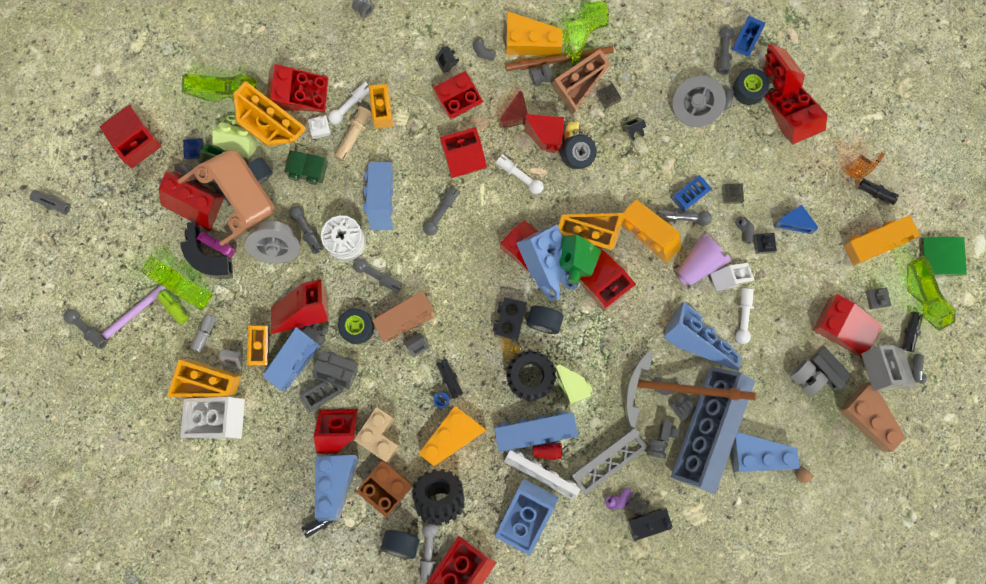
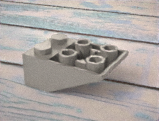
(888, 368)

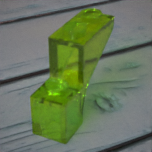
(577, 32)
(213, 88)
(176, 283)
(924, 287)

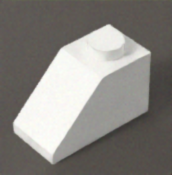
(732, 276)

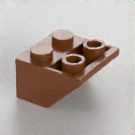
(384, 488)

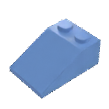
(526, 517)

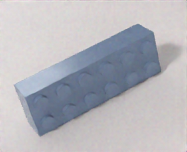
(712, 432)

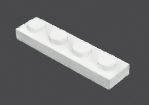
(540, 474)

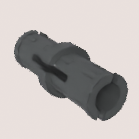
(56, 204)

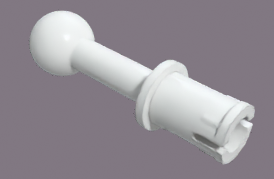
(336, 116)
(535, 185)
(743, 335)

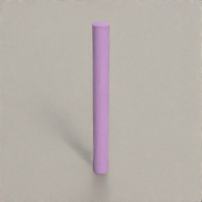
(133, 312)

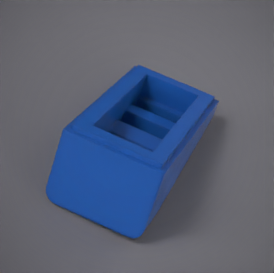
(681, 203)

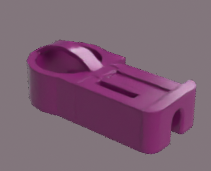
(215, 244)

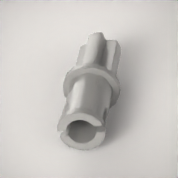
(203, 333)

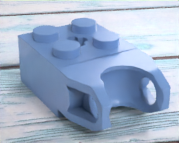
(542, 257)

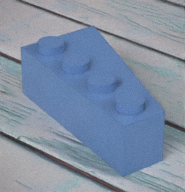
(535, 432)

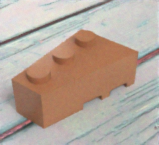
(579, 80)
(403, 317)
(873, 418)

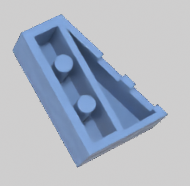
(379, 195)
(291, 360)
(761, 455)
(332, 483)

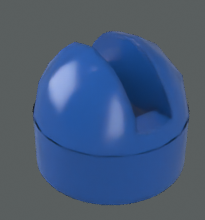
(439, 402)

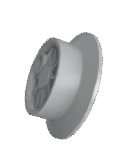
(699, 101)
(272, 243)

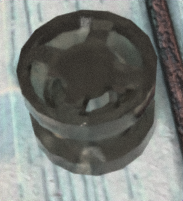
(637, 504)

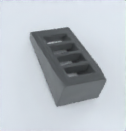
(303, 397)

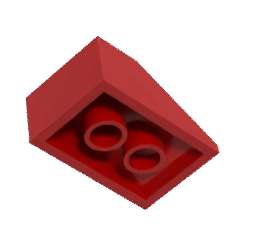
(847, 325)

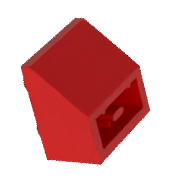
(782, 70)
(457, 95)
(463, 152)

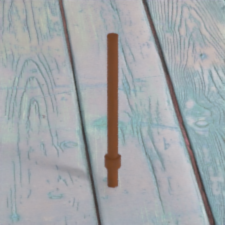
(524, 64)
(734, 393)

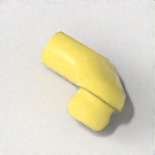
(571, 126)

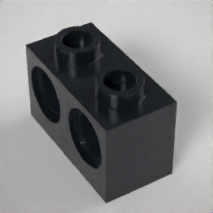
(514, 320)

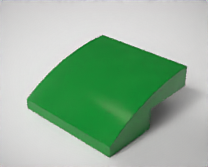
(946, 255)

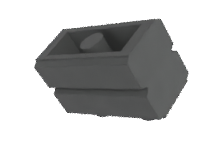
(335, 369)

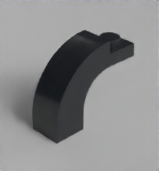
(212, 267)

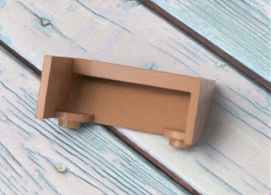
(240, 189)

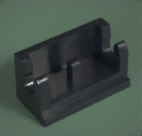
(649, 524)

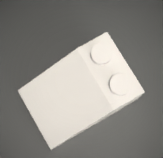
(212, 418)

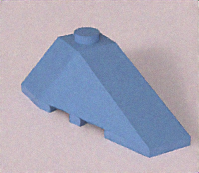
(692, 335)

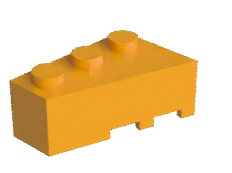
(532, 37)
(598, 229)
(652, 231)
(881, 240)
(199, 379)
(451, 436)

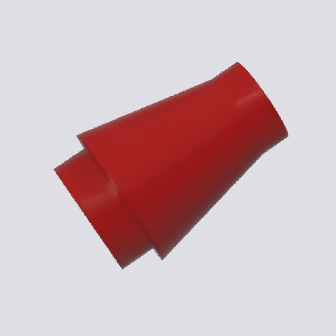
(548, 451)

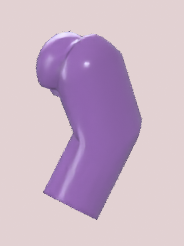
(618, 502)

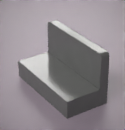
(831, 368)

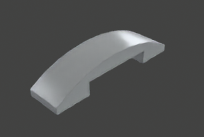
(632, 412)

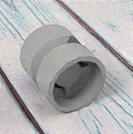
(804, 372)

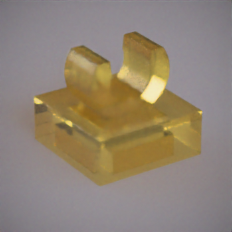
(510, 349)

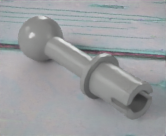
(429, 532)

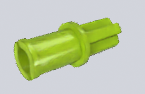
(172, 307)

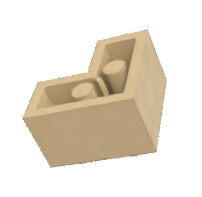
(373, 435)

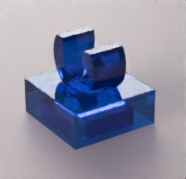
(192, 148)

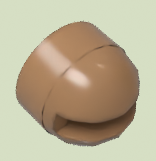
(803, 475)

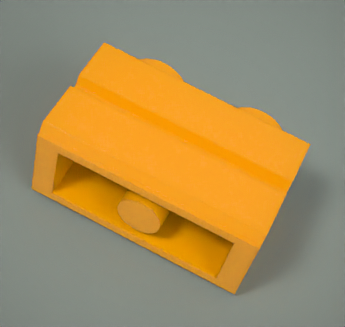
(381, 106)
(257, 346)

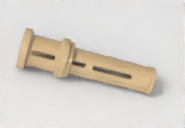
(357, 126)

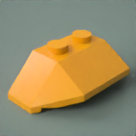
(264, 118)

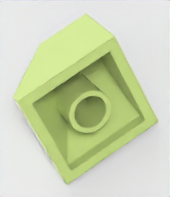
(572, 385)

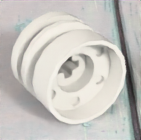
(353, 242)

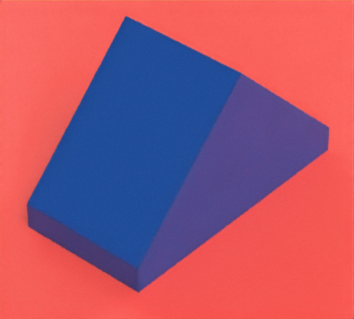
(748, 35)
(798, 221)

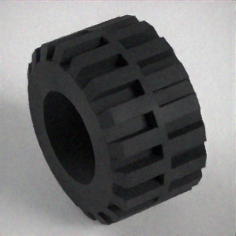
(540, 361)
(438, 510)

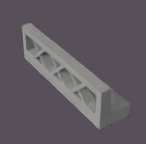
(604, 455)

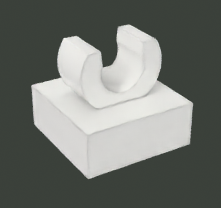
(319, 127)

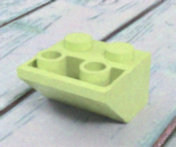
(232, 136)

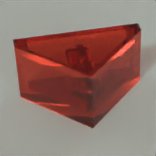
(515, 113)

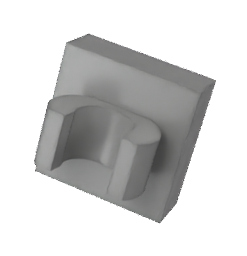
(231, 359)

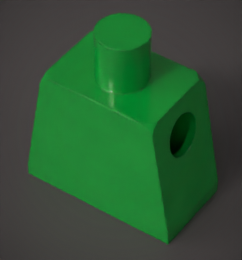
(578, 257)

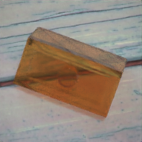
(862, 166)

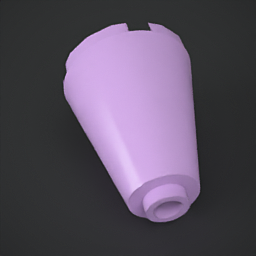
(702, 260)

